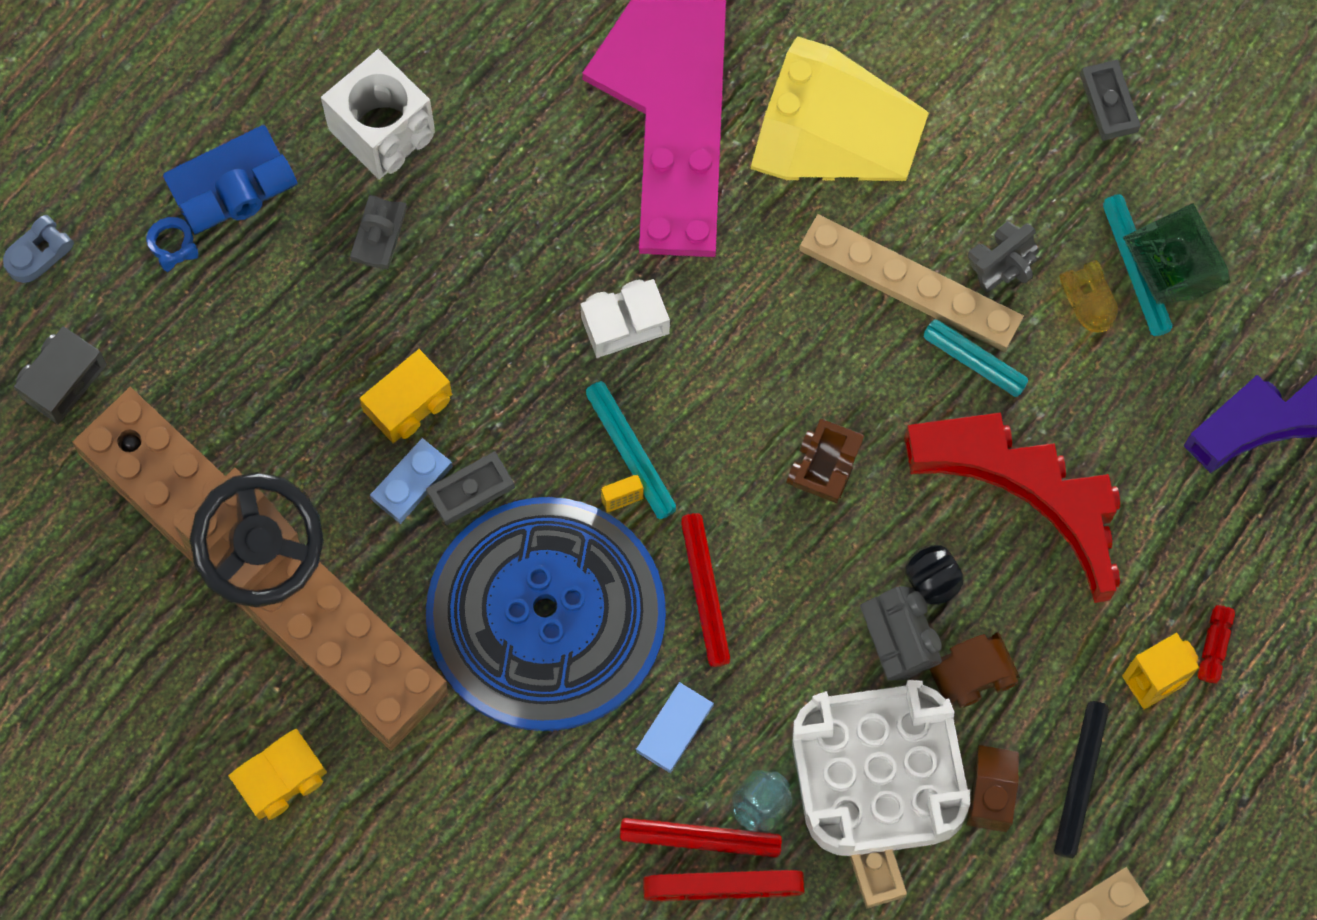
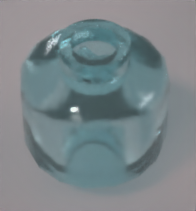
(762, 800)

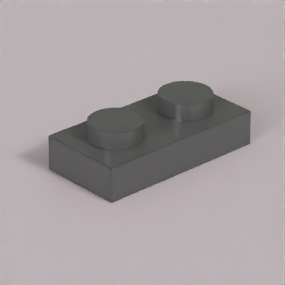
(1110, 100)
(470, 488)

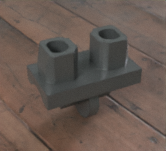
(378, 232)
(1008, 260)

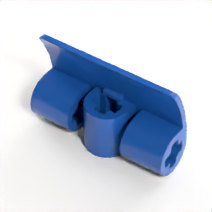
(230, 180)

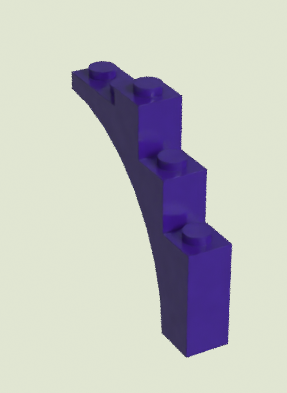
(1252, 419)

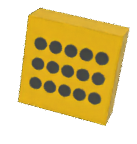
(622, 493)

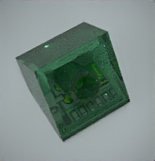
(1178, 257)

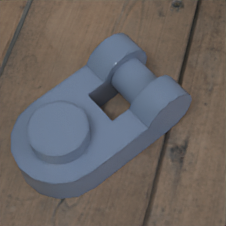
(24, 259)

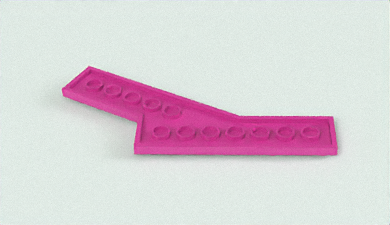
(670, 67)

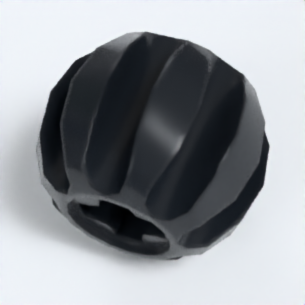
(934, 574)

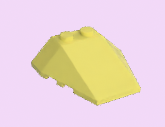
(836, 121)

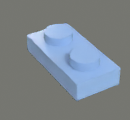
(409, 479)

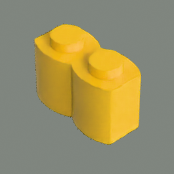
(278, 775)

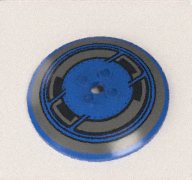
(555, 667)

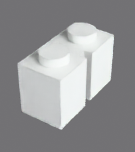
(624, 318)

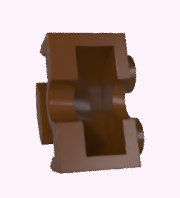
(827, 461)
(974, 668)

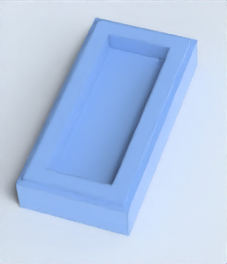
(674, 727)

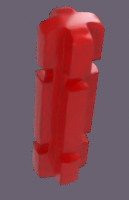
(1216, 644)

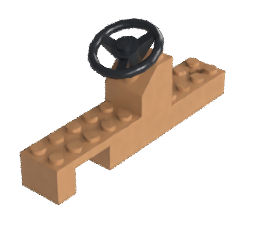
(260, 565)

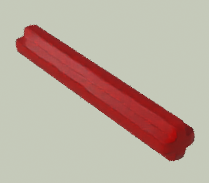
(705, 590)
(700, 837)

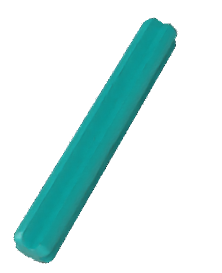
(1122, 225)
(630, 449)

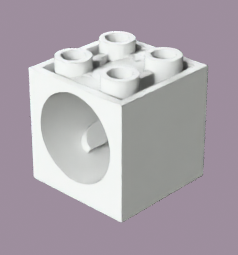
(373, 86)

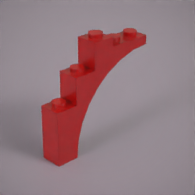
(1075, 507)

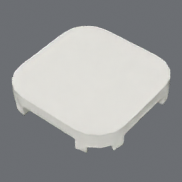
(880, 769)

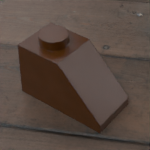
(993, 789)

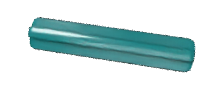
(975, 358)

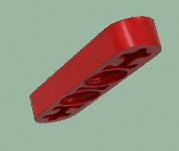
(723, 885)

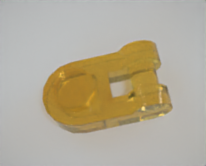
(1096, 309)

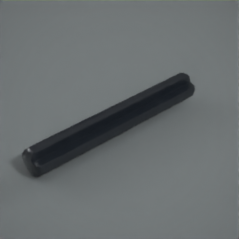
(1081, 779)

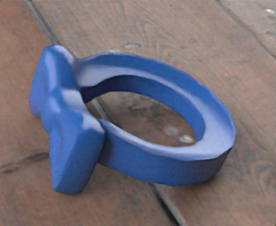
(166, 259)

